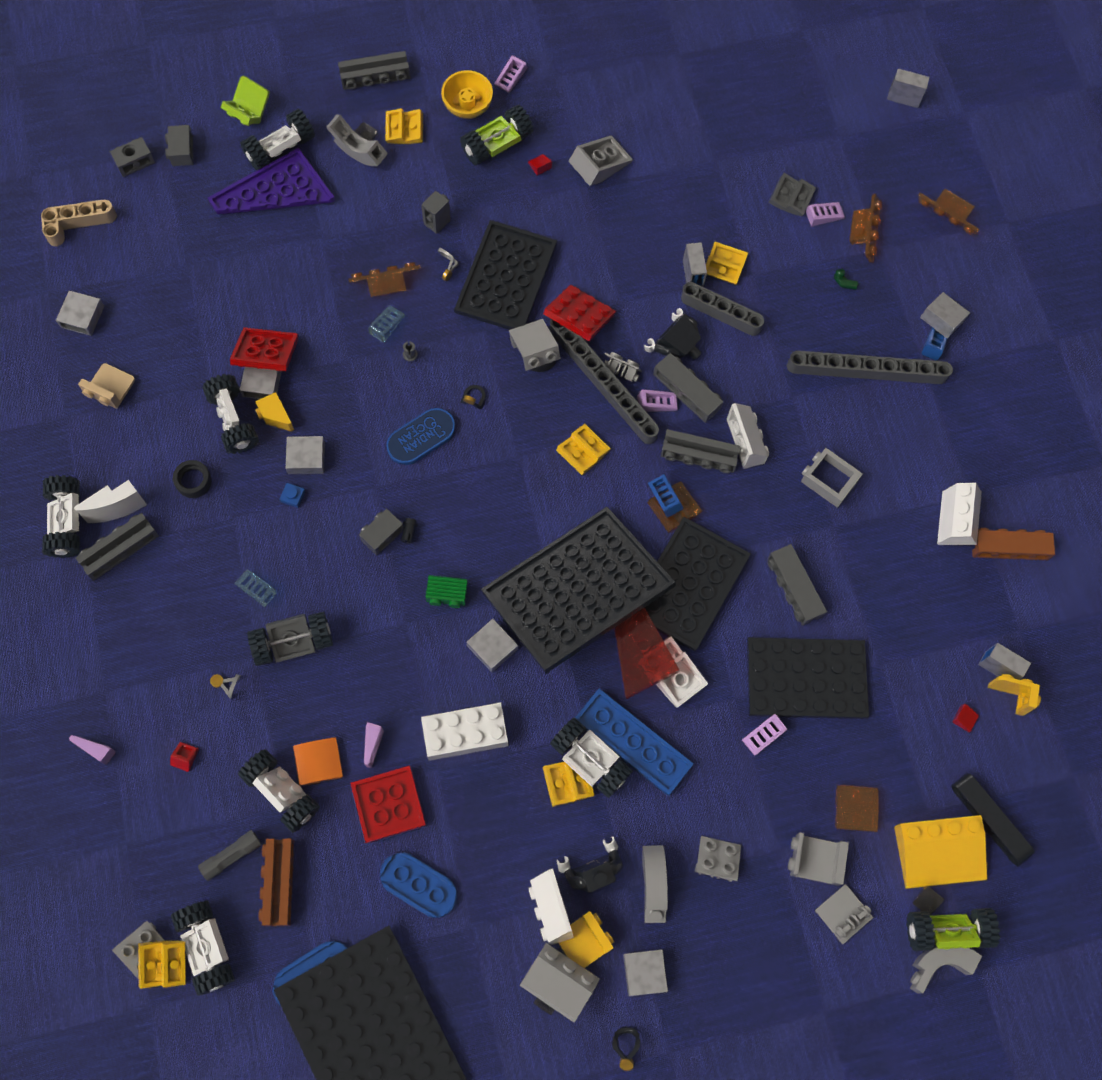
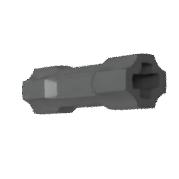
(217, 863)

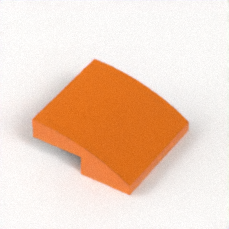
(317, 761)

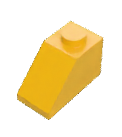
(273, 412)

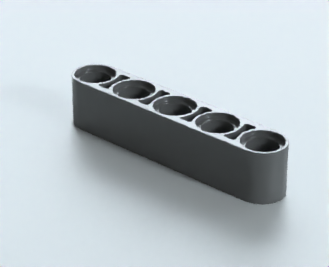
(717, 301)

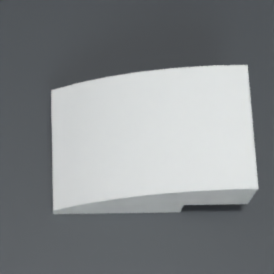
(110, 504)
(686, 682)

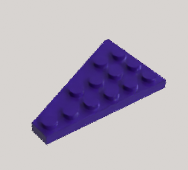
(280, 184)

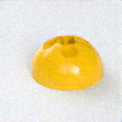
(467, 94)

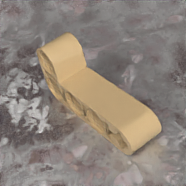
(72, 216)

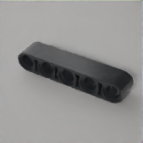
(993, 818)

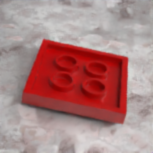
(579, 312)
(264, 349)
(388, 804)

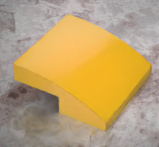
(404, 126)
(726, 263)
(583, 449)
(565, 784)
(161, 964)

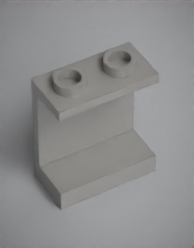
(535, 344)
(818, 859)

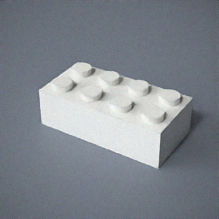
(464, 731)

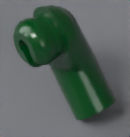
(843, 281)

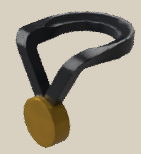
(470, 400)
(626, 1063)

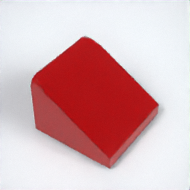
(540, 164)
(965, 718)
(183, 756)

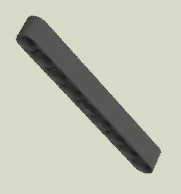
(877, 364)
(605, 387)

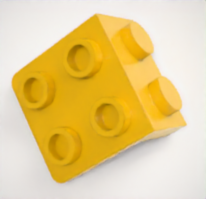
(1026, 690)
(588, 940)

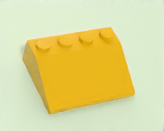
(942, 851)

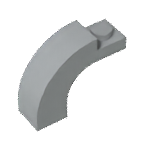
(362, 150)
(655, 884)
(929, 961)

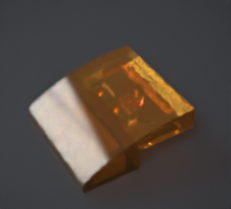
(690, 507)
(857, 808)

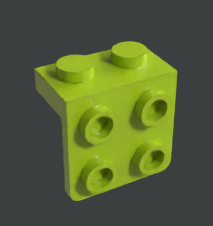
(247, 102)

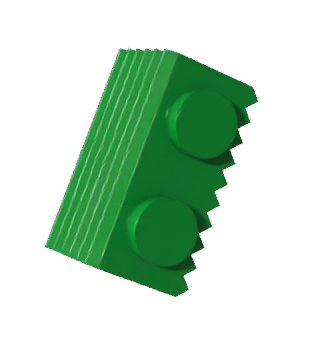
(446, 591)

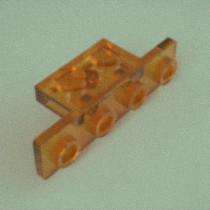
(953, 207)
(865, 227)
(386, 281)

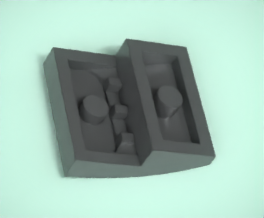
(792, 195)

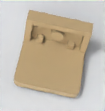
(108, 385)

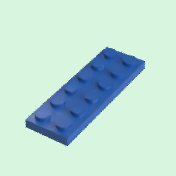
(634, 742)

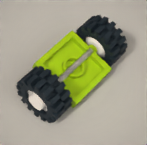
(496, 135)
(953, 930)

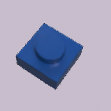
(292, 495)

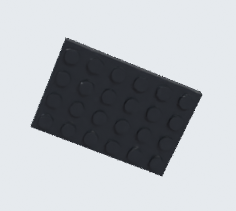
(505, 276)
(703, 574)
(807, 678)

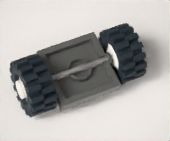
(289, 638)

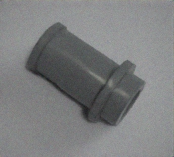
(409, 353)

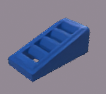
(934, 345)
(670, 506)

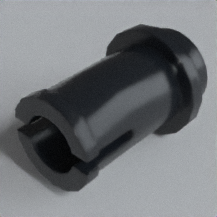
(409, 529)

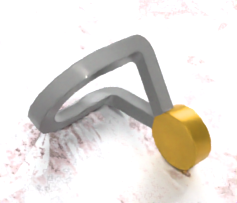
(448, 273)
(217, 681)

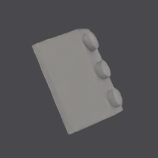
(560, 982)

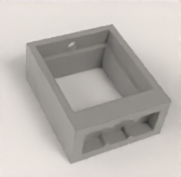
(821, 488)

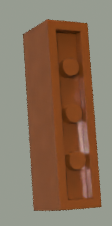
(1014, 544)
(277, 882)

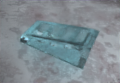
(383, 335)
(266, 597)

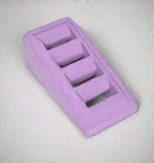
(513, 61)
(821, 219)
(649, 406)
(776, 722)
(372, 741)
(98, 751)

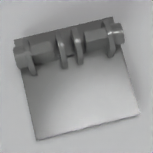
(632, 366)
(718, 859)
(844, 914)
(128, 948)

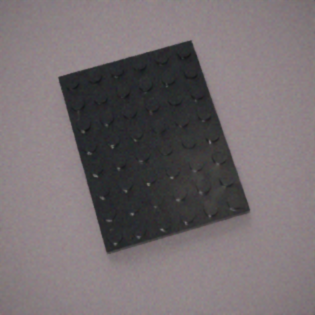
(577, 589)
(367, 1017)

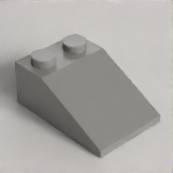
(599, 159)

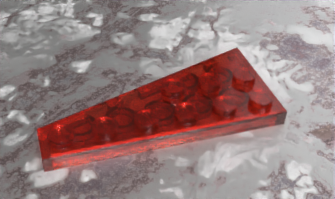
(642, 654)

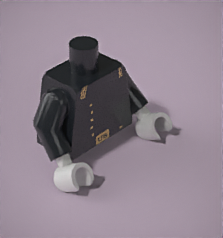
(678, 338)
(595, 873)

